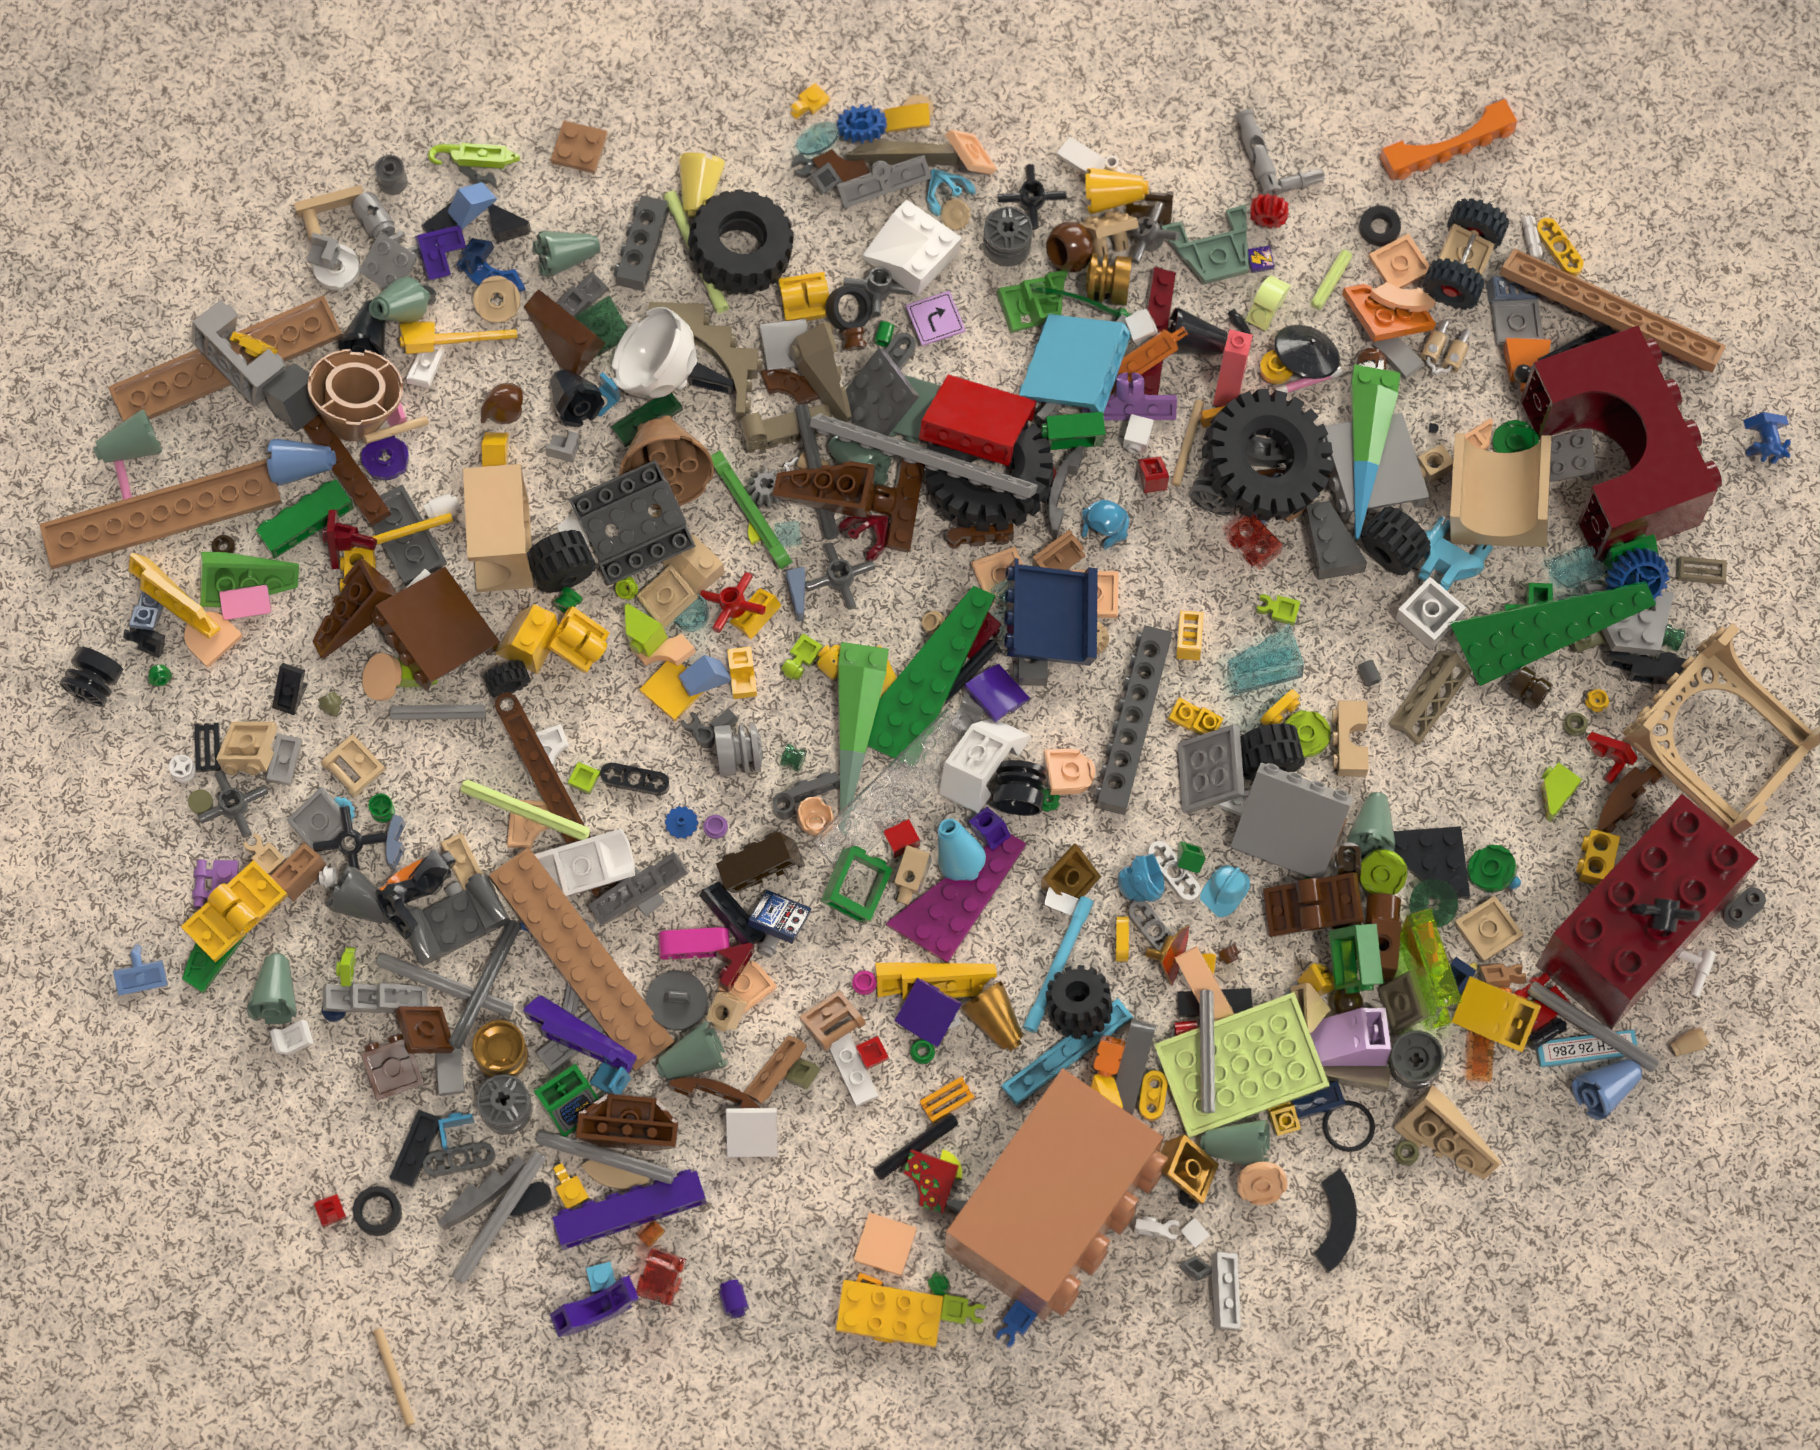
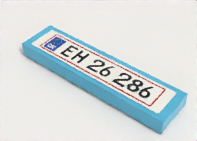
(1579, 1050)

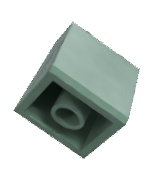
(911, 421)

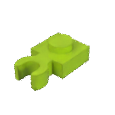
(1283, 609)
(345, 968)
(956, 1310)

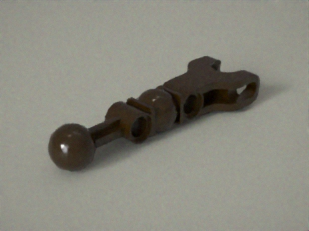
(1341, 1001)

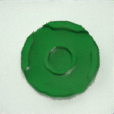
(1507, 437)
(1492, 868)

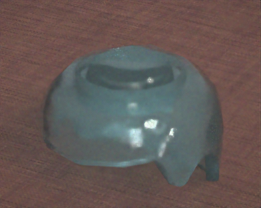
(700, 612)

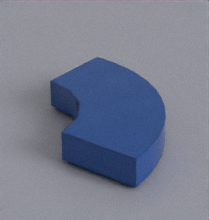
(484, 271)

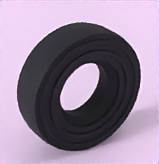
(1380, 212)

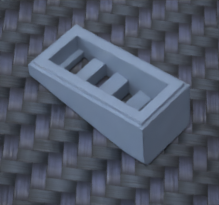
(1497, 292)
(796, 585)

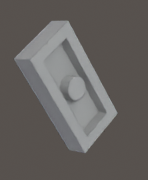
(284, 760)

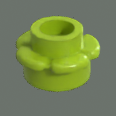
(622, 591)

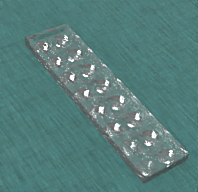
(893, 791)

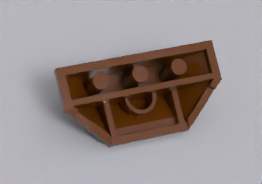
(628, 1123)

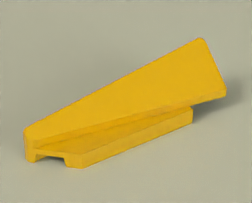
(950, 978)

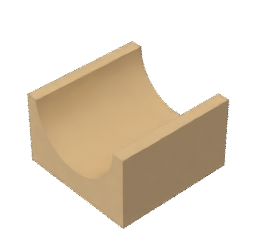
(1500, 495)
(498, 527)

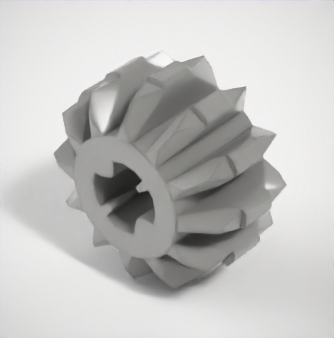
(762, 494)

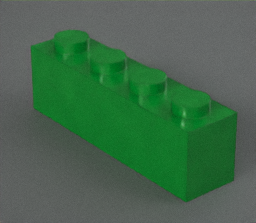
(303, 519)

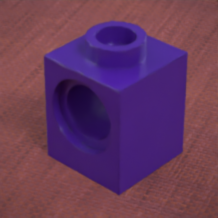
(989, 828)

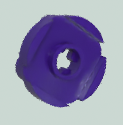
(393, 467)

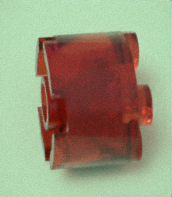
(661, 1277)

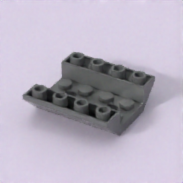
(641, 538)

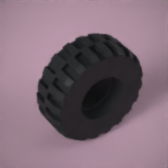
(746, 213)

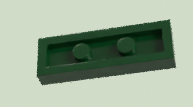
(663, 406)

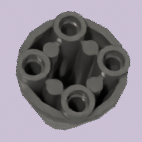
(356, 897)

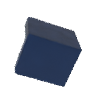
(1461, 973)

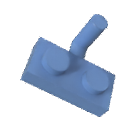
(139, 976)

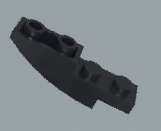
(1645, 669)

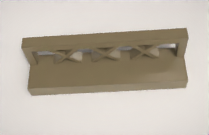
(1427, 691)

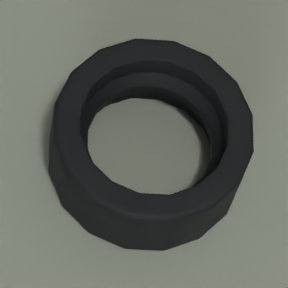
(832, 307)
(367, 1194)

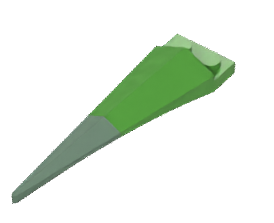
(859, 689)

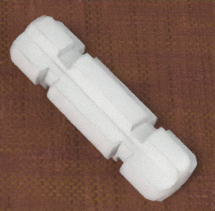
(1532, 236)

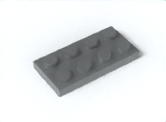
(412, 552)

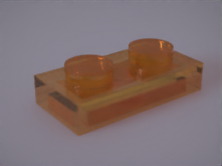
(1479, 1058)

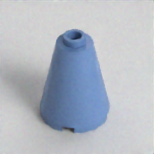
(297, 460)
(1606, 1087)

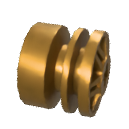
(1109, 279)

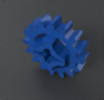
(861, 124)

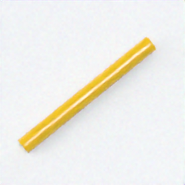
(413, 528)

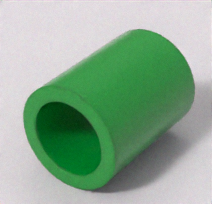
(884, 333)

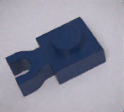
(474, 253)

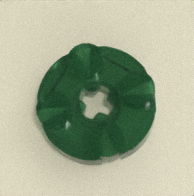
(1435, 889)

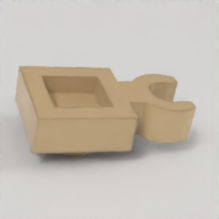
(265, 856)

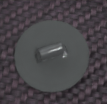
(677, 1000)

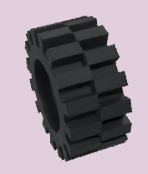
(506, 678)

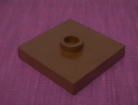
(424, 1029)

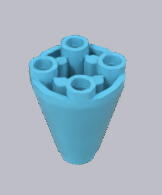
(959, 852)

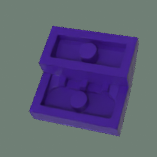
(996, 692)
(927, 1012)

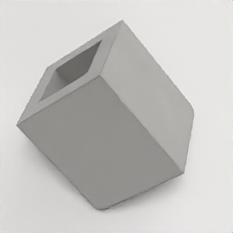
(324, 251)
(563, 447)

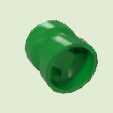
(378, 805)

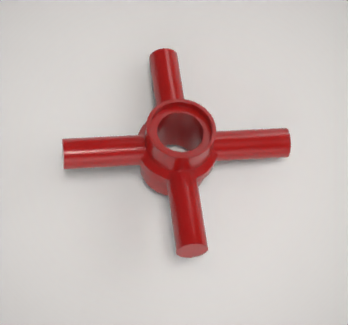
(732, 602)

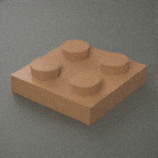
(579, 147)

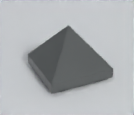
(1195, 1268)

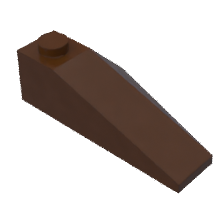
(564, 335)
(836, 488)
(353, 607)

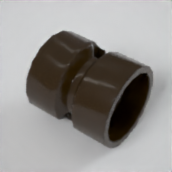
(1521, 687)

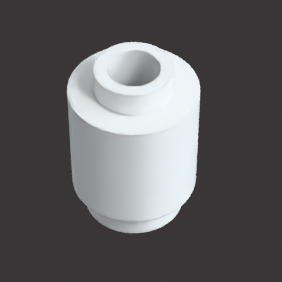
(442, 505)

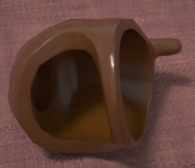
(503, 404)

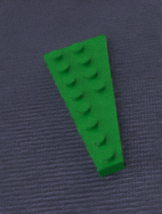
(1519, 636)
(927, 680)

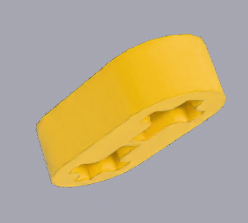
(1122, 939)

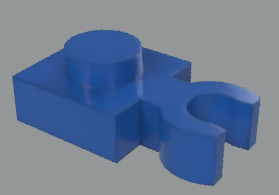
(1017, 1321)

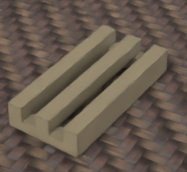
(1701, 578)

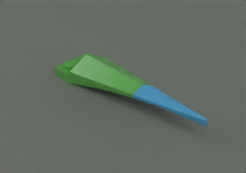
(1372, 407)

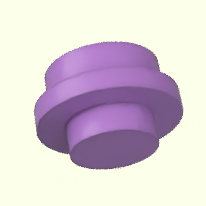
(715, 826)

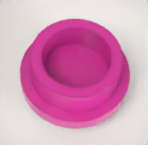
(864, 982)

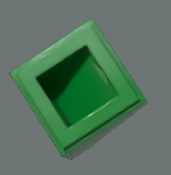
(1190, 857)

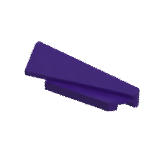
(577, 1035)

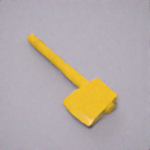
(421, 336)

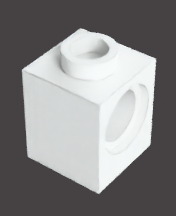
(1141, 326)
(1138, 434)

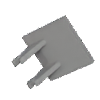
(388, 259)

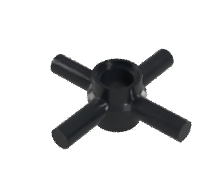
(349, 831)

